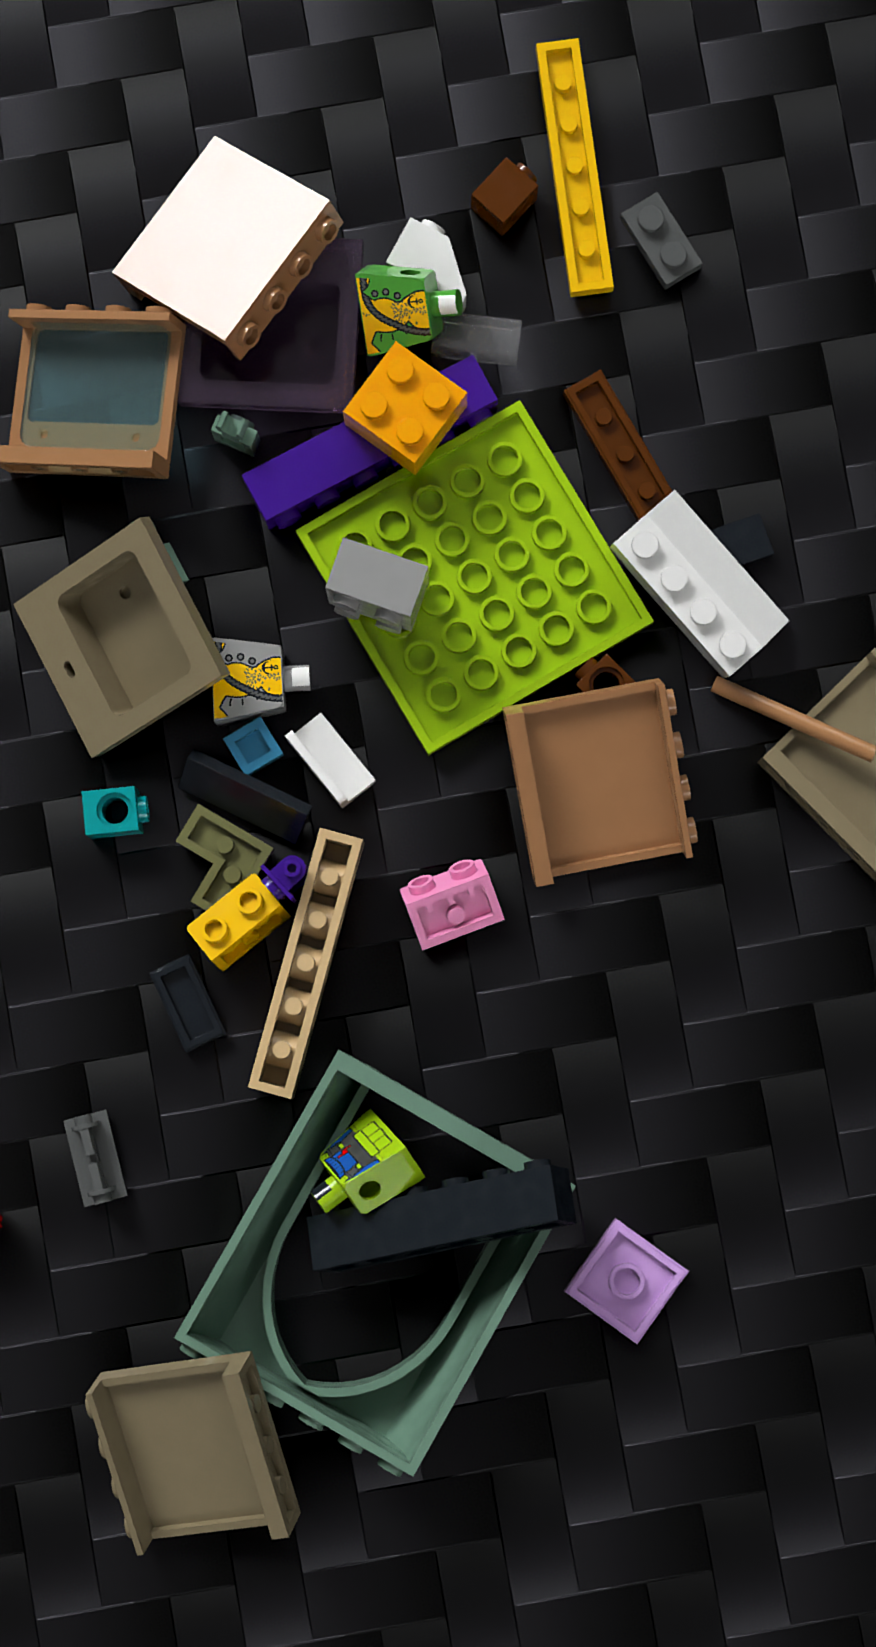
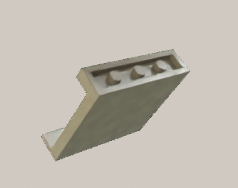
(829, 782)
(192, 1449)

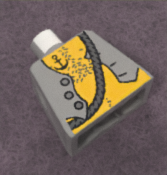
(255, 681)

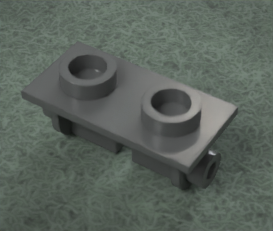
(95, 1158)

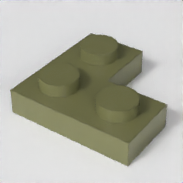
(228, 848)

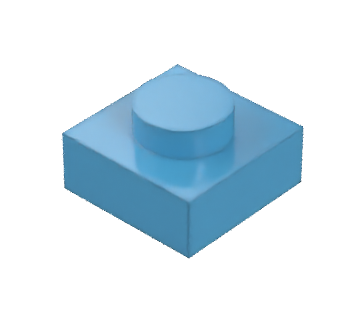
(253, 746)

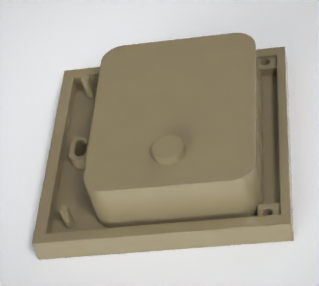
(121, 637)

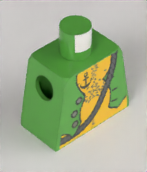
(402, 306)

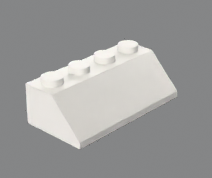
(699, 584)

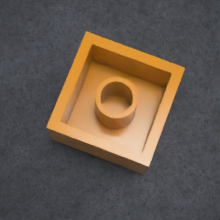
(405, 408)

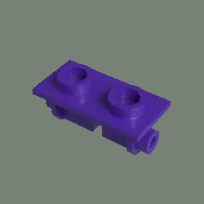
(285, 878)

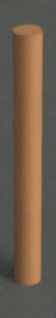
(794, 719)

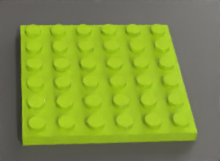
(513, 584)

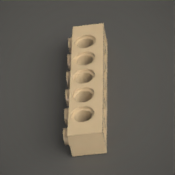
(306, 963)

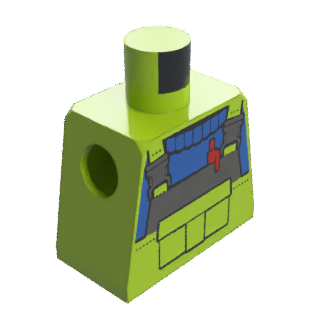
(366, 1167)

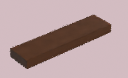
(617, 443)

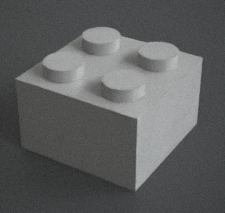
(376, 586)

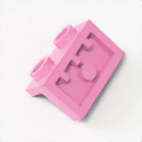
(451, 903)

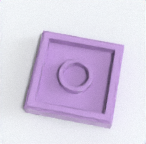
(626, 1281)

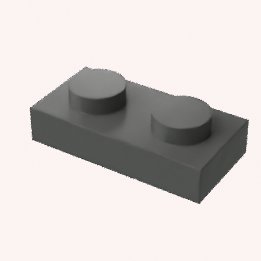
(661, 240)

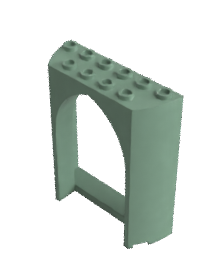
(235, 1312)

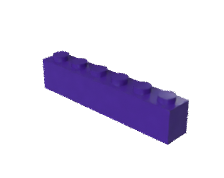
(342, 458)

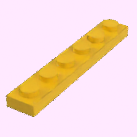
(574, 167)

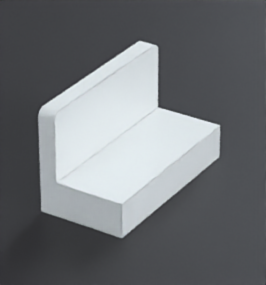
(331, 760)

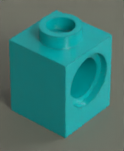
(95, 808)

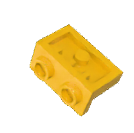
(237, 922)

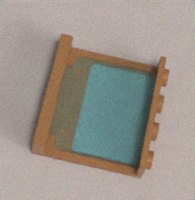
(95, 391)

